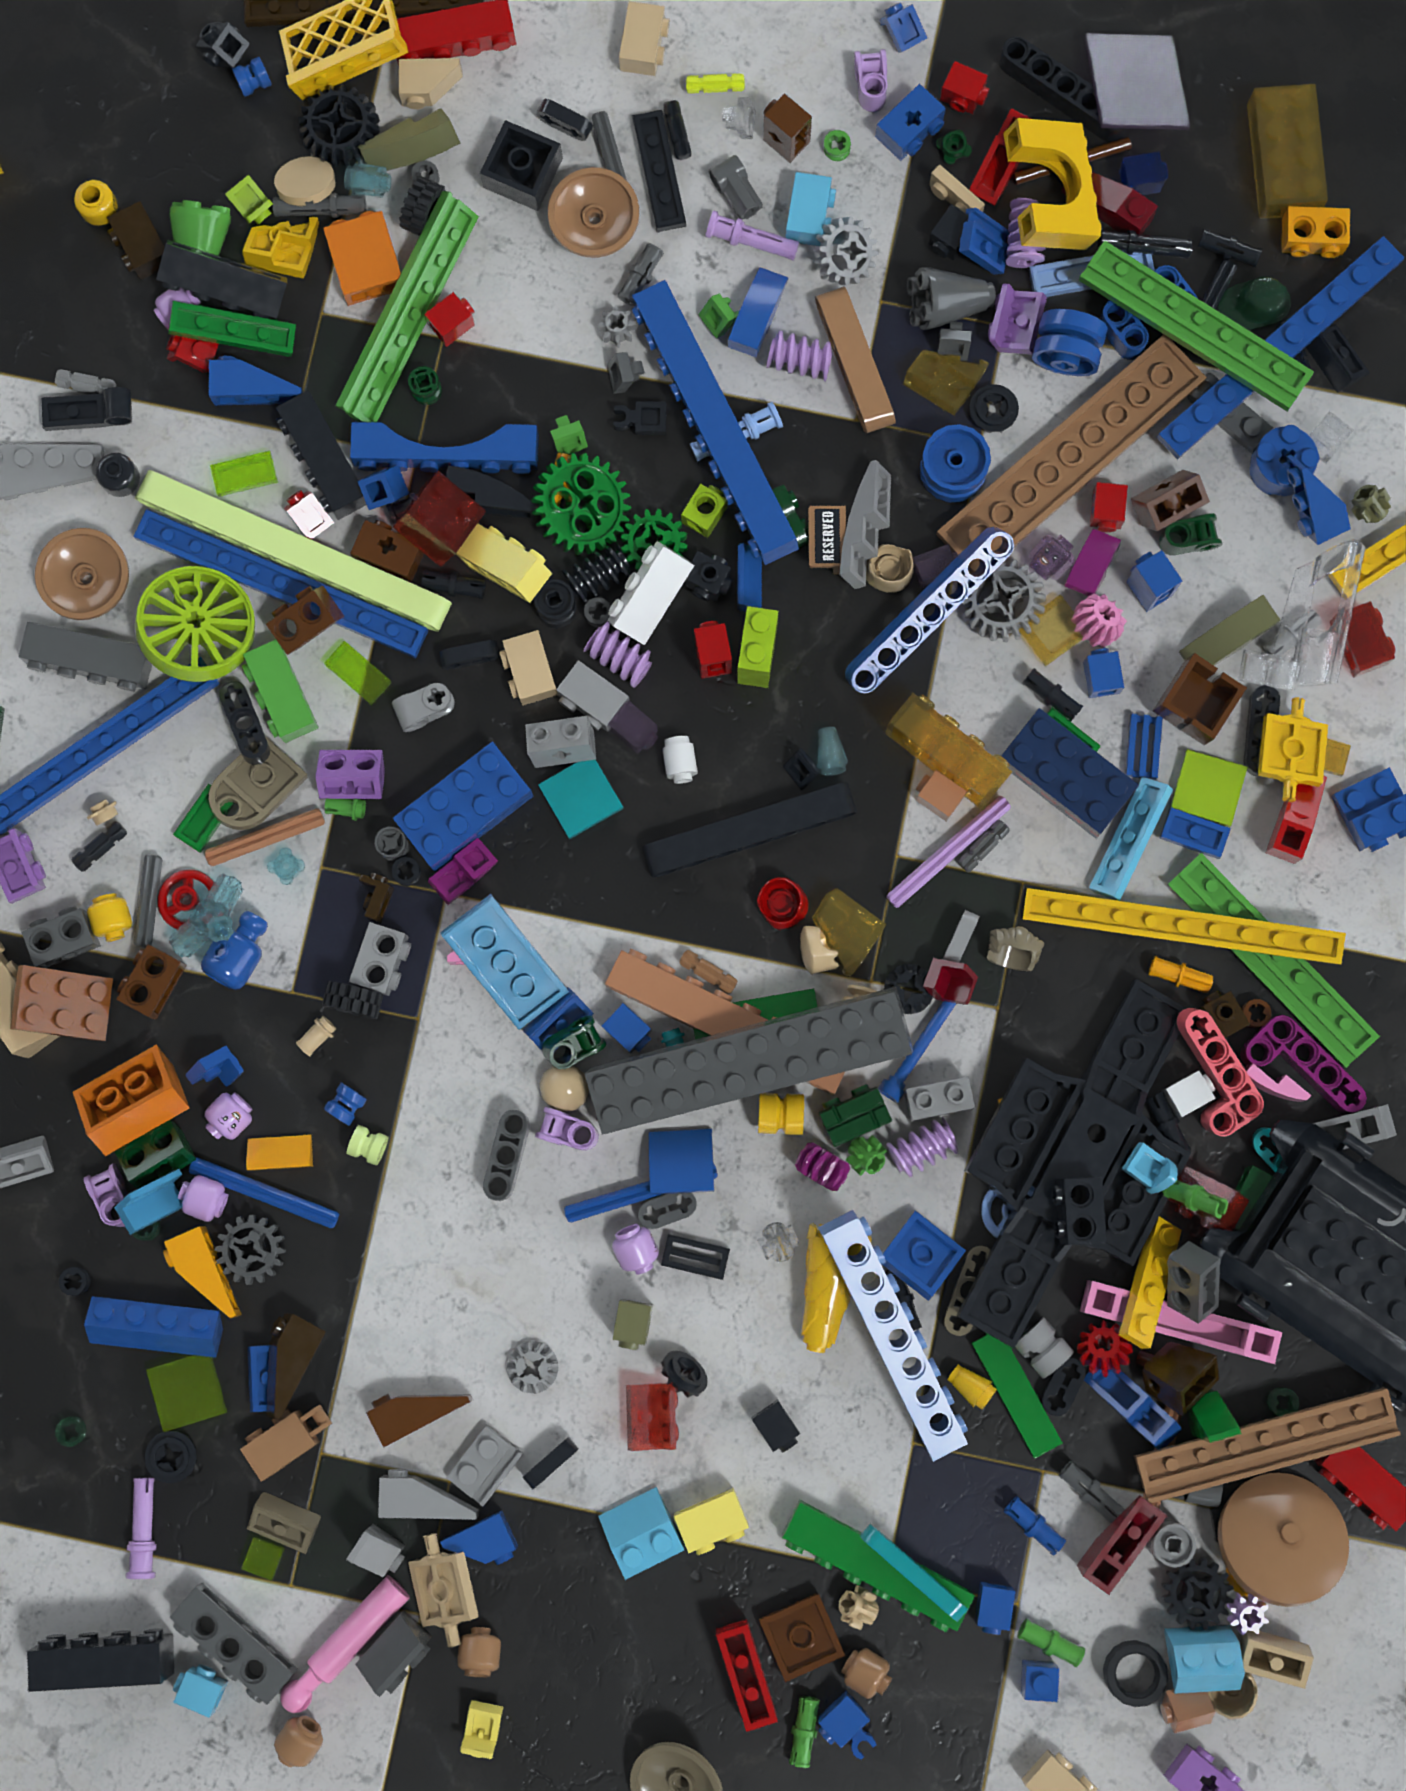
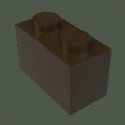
(138, 238)

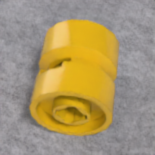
(781, 1113)

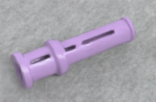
(738, 232)
(142, 1546)

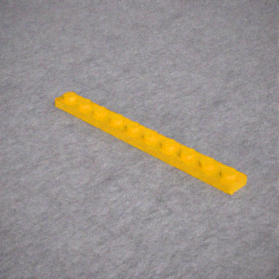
(1184, 926)

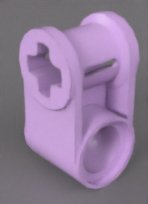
(871, 75)
(565, 1129)
(106, 1191)

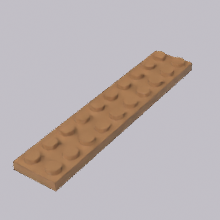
(1077, 448)

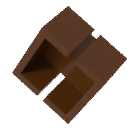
(1198, 702)

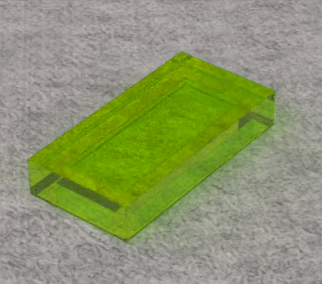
(244, 473)
(357, 672)

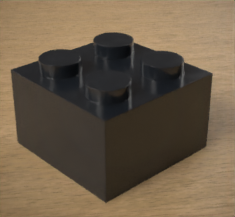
(521, 165)

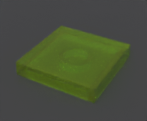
(186, 1391)

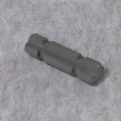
(983, 846)

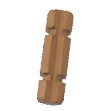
(708, 971)

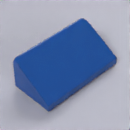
(749, 579)
(556, 1018)

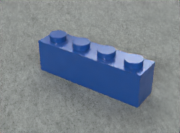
(153, 1327)

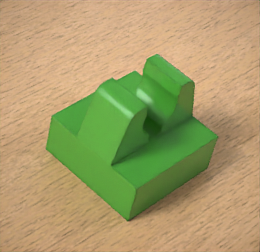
(718, 315)
(568, 436)

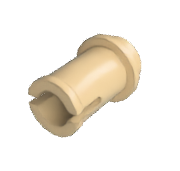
(316, 1035)

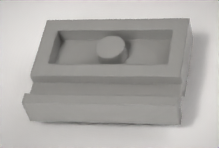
(484, 1465)

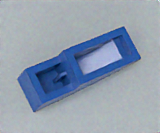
(757, 312)
(1135, 1407)

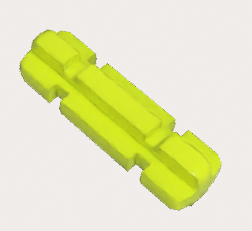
(715, 83)

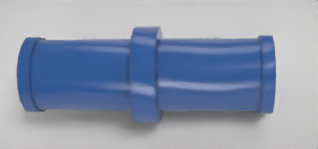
(1035, 1526)

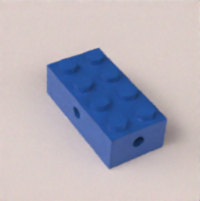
(463, 806)

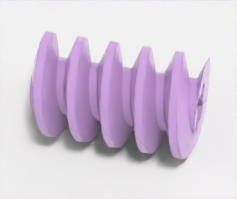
(1019, 255)
(800, 355)
(619, 654)
(923, 1147)

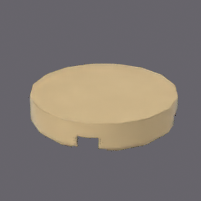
(304, 181)

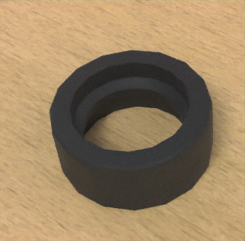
(1160, 1669)

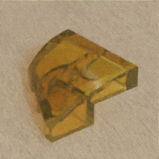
(944, 379)
(847, 928)

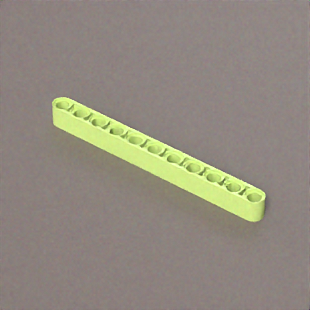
(293, 550)

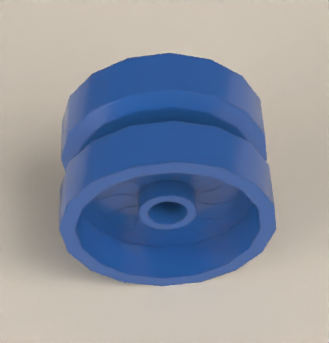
(1069, 342)
(956, 445)

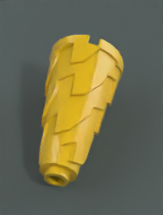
(824, 1293)

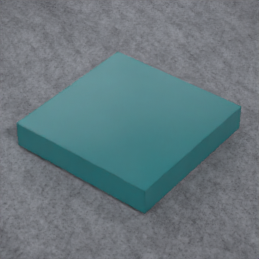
(580, 797)

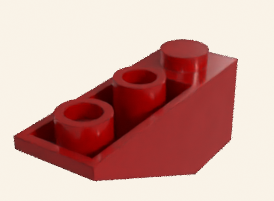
(1296, 824)

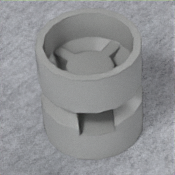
(1043, 1348)
(1172, 1544)

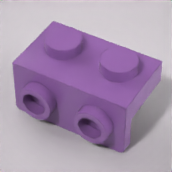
(1016, 320)
(18, 871)

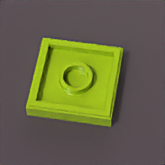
(1208, 787)

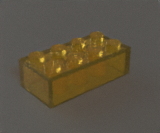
(1286, 149)
(945, 748)

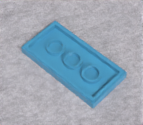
(504, 961)

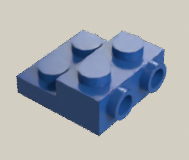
(1373, 810)

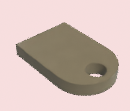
(254, 788)

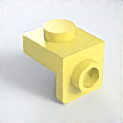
(481, 1729)

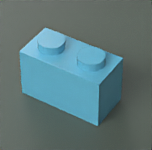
(809, 207)

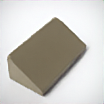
(284, 1522)

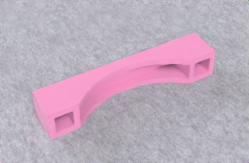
(1213, 1331)

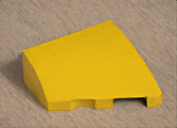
(282, 247)

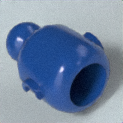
(236, 959)

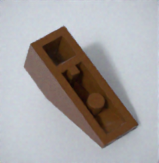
(407, 1413)

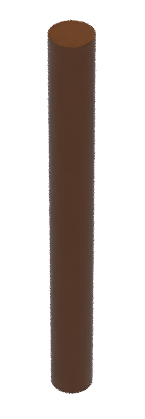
(1093, 154)

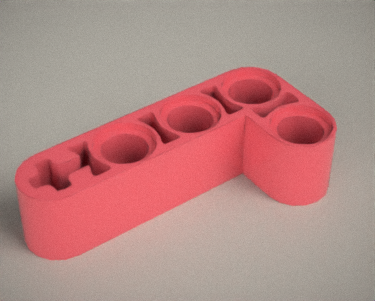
(1214, 1068)

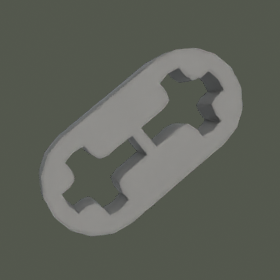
(961, 936)

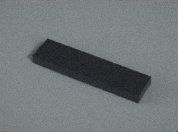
(659, 171)

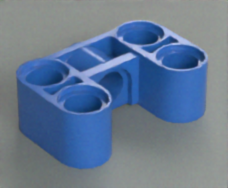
(1130, 324)

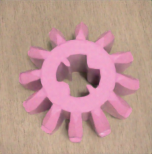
(1098, 620)

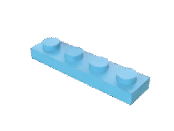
(1131, 838)

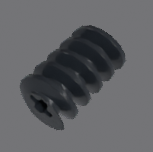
(598, 572)

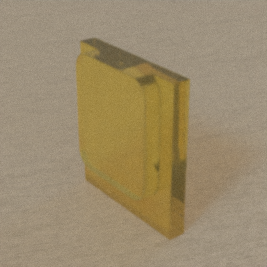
(1054, 632)

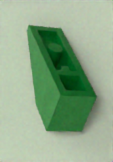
(1211, 1419)

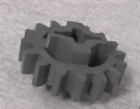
(243, 1262)

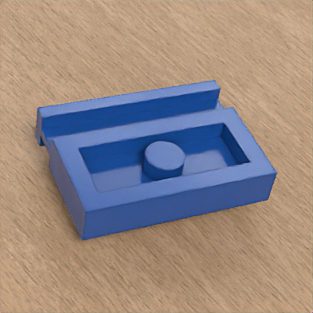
(984, 241)

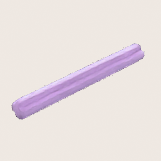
(948, 851)

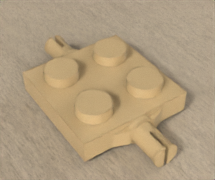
(443, 1589)

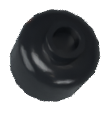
(117, 474)

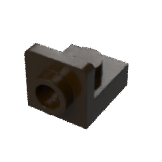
(378, 901)

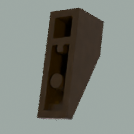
(289, 1356)

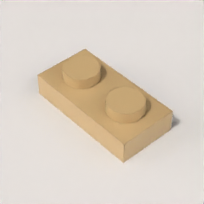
(949, 188)

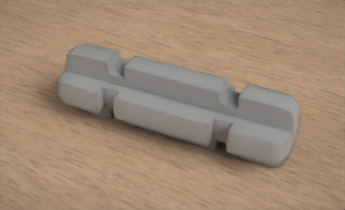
(82, 382)

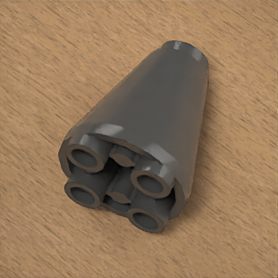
(946, 297)

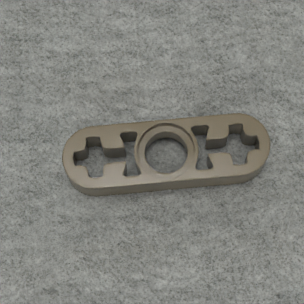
(953, 1310)

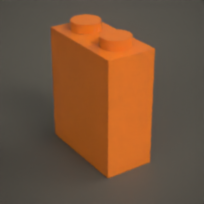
(363, 256)

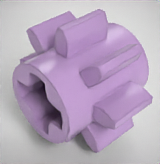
(1247, 1613)

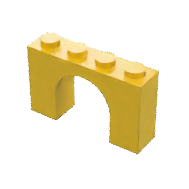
(1064, 151)

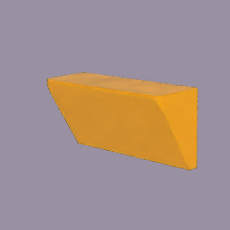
(279, 1152)

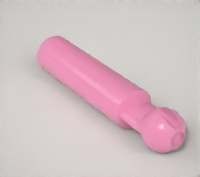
(345, 1643)

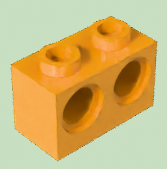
(1314, 223)

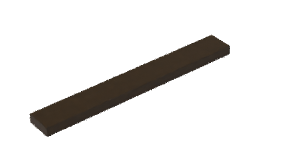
(289, 12)

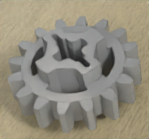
(849, 236)

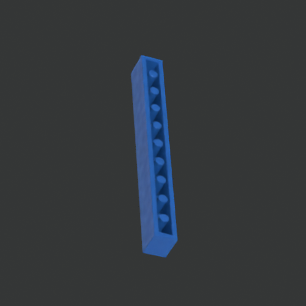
(715, 423)

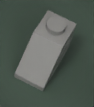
(377, 1552)

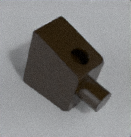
(1178, 1375)

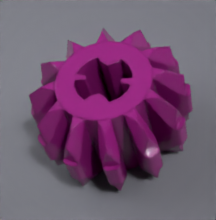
(822, 1166)

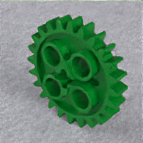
(562, 521)

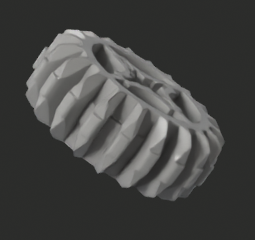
(1017, 594)

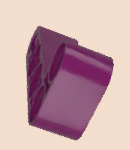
(1308, 1070)

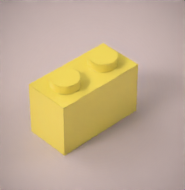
(711, 1521)

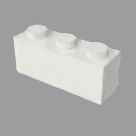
(649, 592)

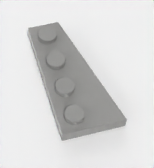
(45, 466)

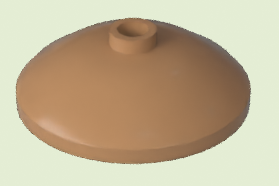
(589, 195)
(70, 559)

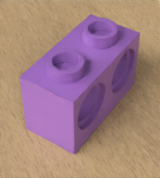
(350, 774)

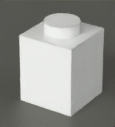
(1189, 1093)

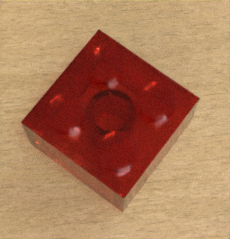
(439, 519)

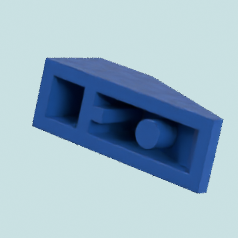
(244, 384)

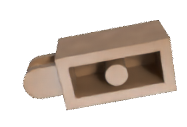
(284, 1441)

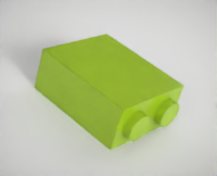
(757, 647)

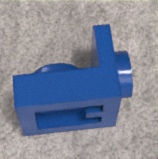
(903, 26)
(220, 1064)

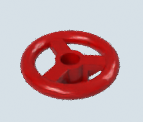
(188, 878)

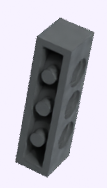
(251, 1644)

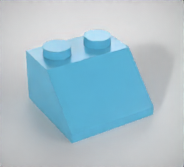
(641, 1533)
(1204, 1659)

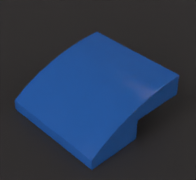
(681, 1161)

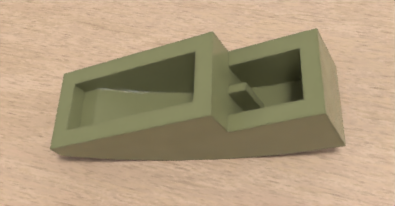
(411, 141)
(1233, 632)

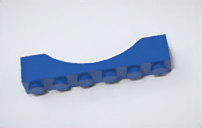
(507, 448)

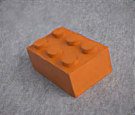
(130, 1100)

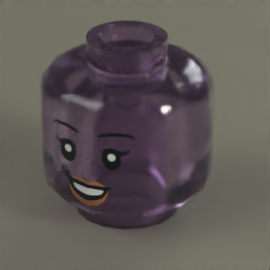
(1051, 557)

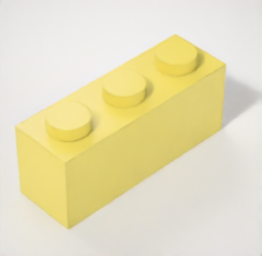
(504, 562)

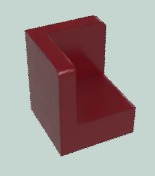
(950, 981)

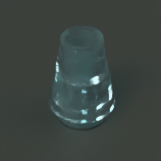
(831, 754)

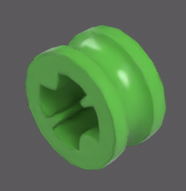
(836, 154)

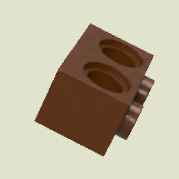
(307, 624)
(158, 986)

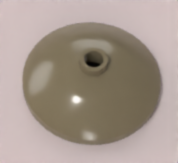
(666, 1767)

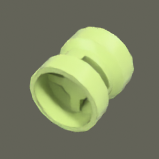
(366, 1144)

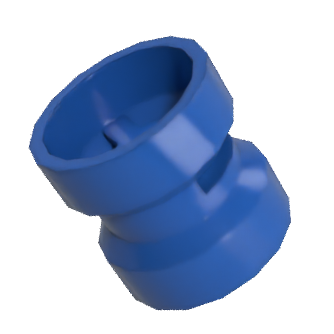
(244, 76)
(348, 1097)

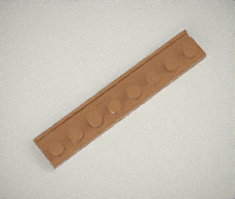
(1268, 1445)

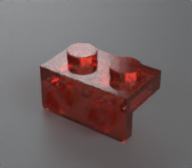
(651, 1417)

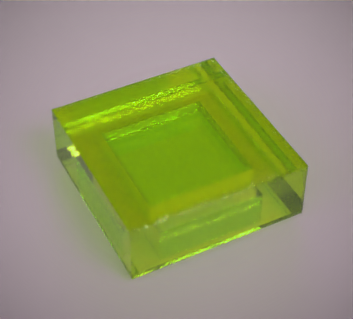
(263, 1558)

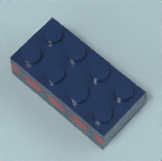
(1068, 773)

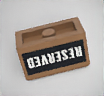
(826, 536)

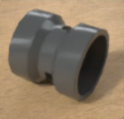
(387, 840)

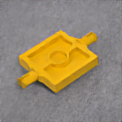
(1293, 749)

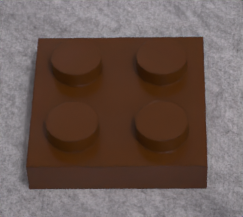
(801, 1637)

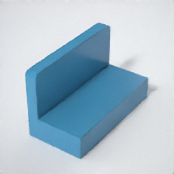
(150, 1203)

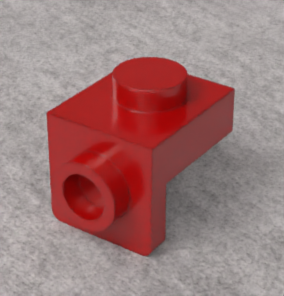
(191, 352)

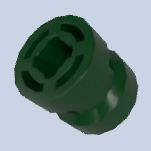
(428, 391)

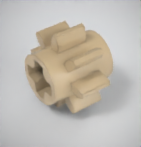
(858, 1607)

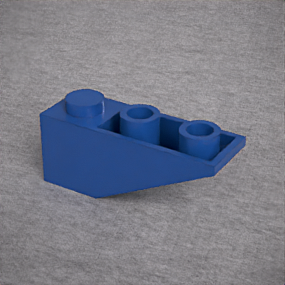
(1319, 509)

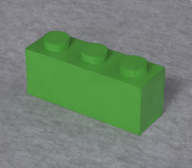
(279, 692)

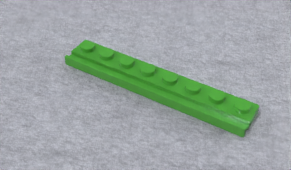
(405, 309)
(1196, 326)
(1289, 979)

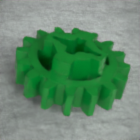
(669, 538)

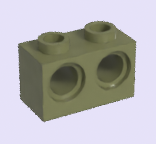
(632, 1324)

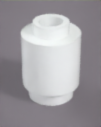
(679, 759)

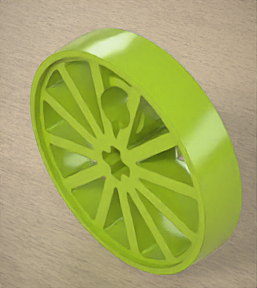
(185, 614)

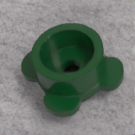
(953, 138)

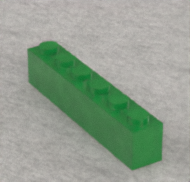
(843, 1547)

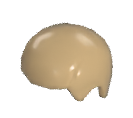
(564, 1088)
(1236, 1703)

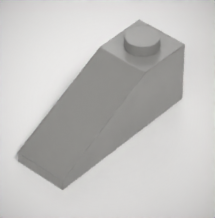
(1366, 1125)
(413, 1497)

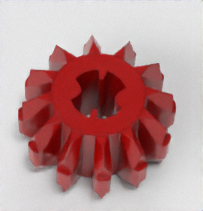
(1098, 1358)

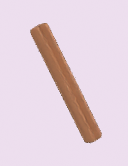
(264, 837)

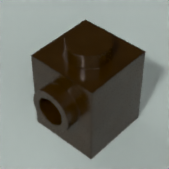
(1225, 1012)

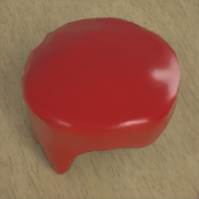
(782, 903)

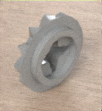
(533, 1352)

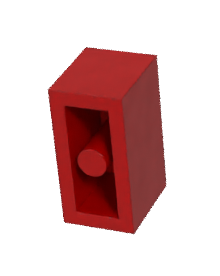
(713, 649)

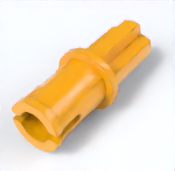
(1180, 975)

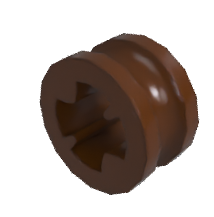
(1265, 1012)

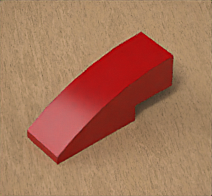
(996, 168)

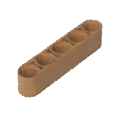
(855, 360)

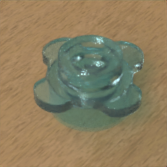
(286, 875)

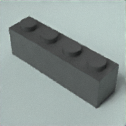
(84, 655)

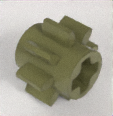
(1371, 503)

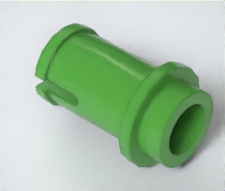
(346, 807)

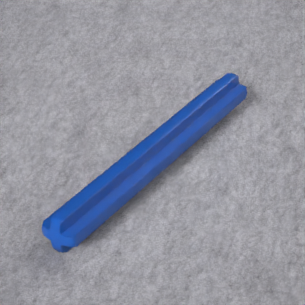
(265, 1193)
(611, 1201)

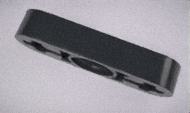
(1256, 707)
(234, 715)

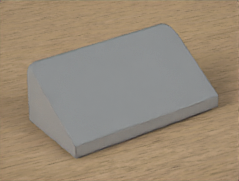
(24, 1161)

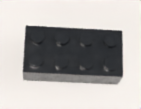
(100, 1662)

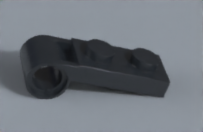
(87, 411)

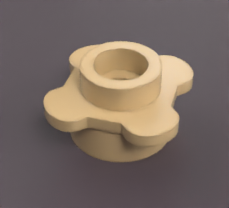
(102, 812)

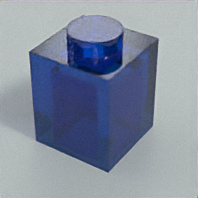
(1144, 173)

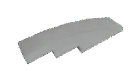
(867, 517)

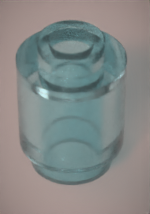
(367, 180)

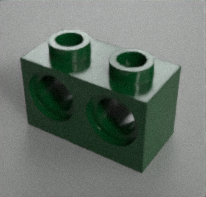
(156, 1158)

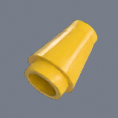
(972, 1386)

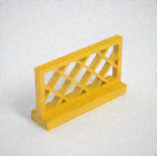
(347, 60)

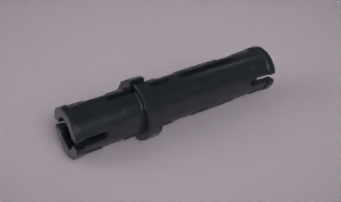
(1179, 247)

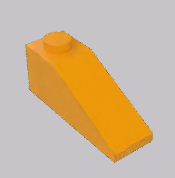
(195, 1260)

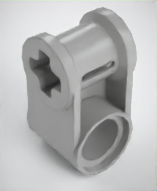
(419, 707)

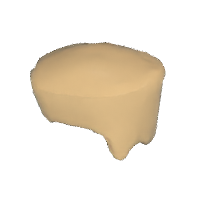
(891, 568)
(815, 952)

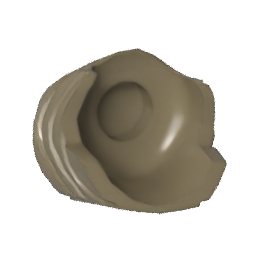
(1014, 948)

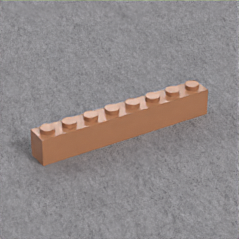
(687, 1001)

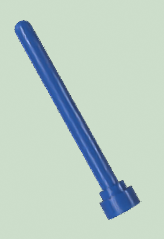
(894, 1085)

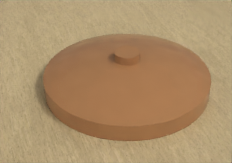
(1283, 1539)

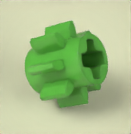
(866, 1155)

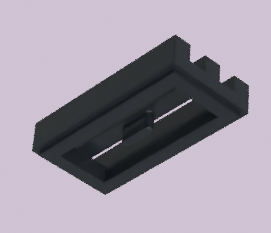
(669, 1250)

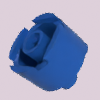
(1277, 444)

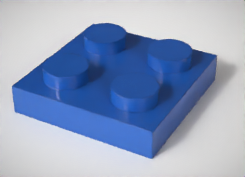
(922, 1255)

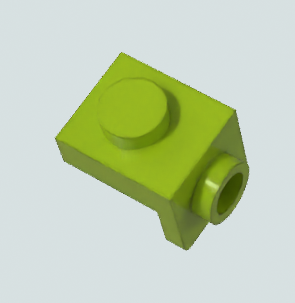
(249, 200)

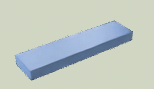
(1064, 275)

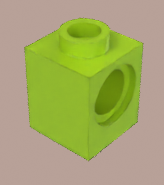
(701, 522)

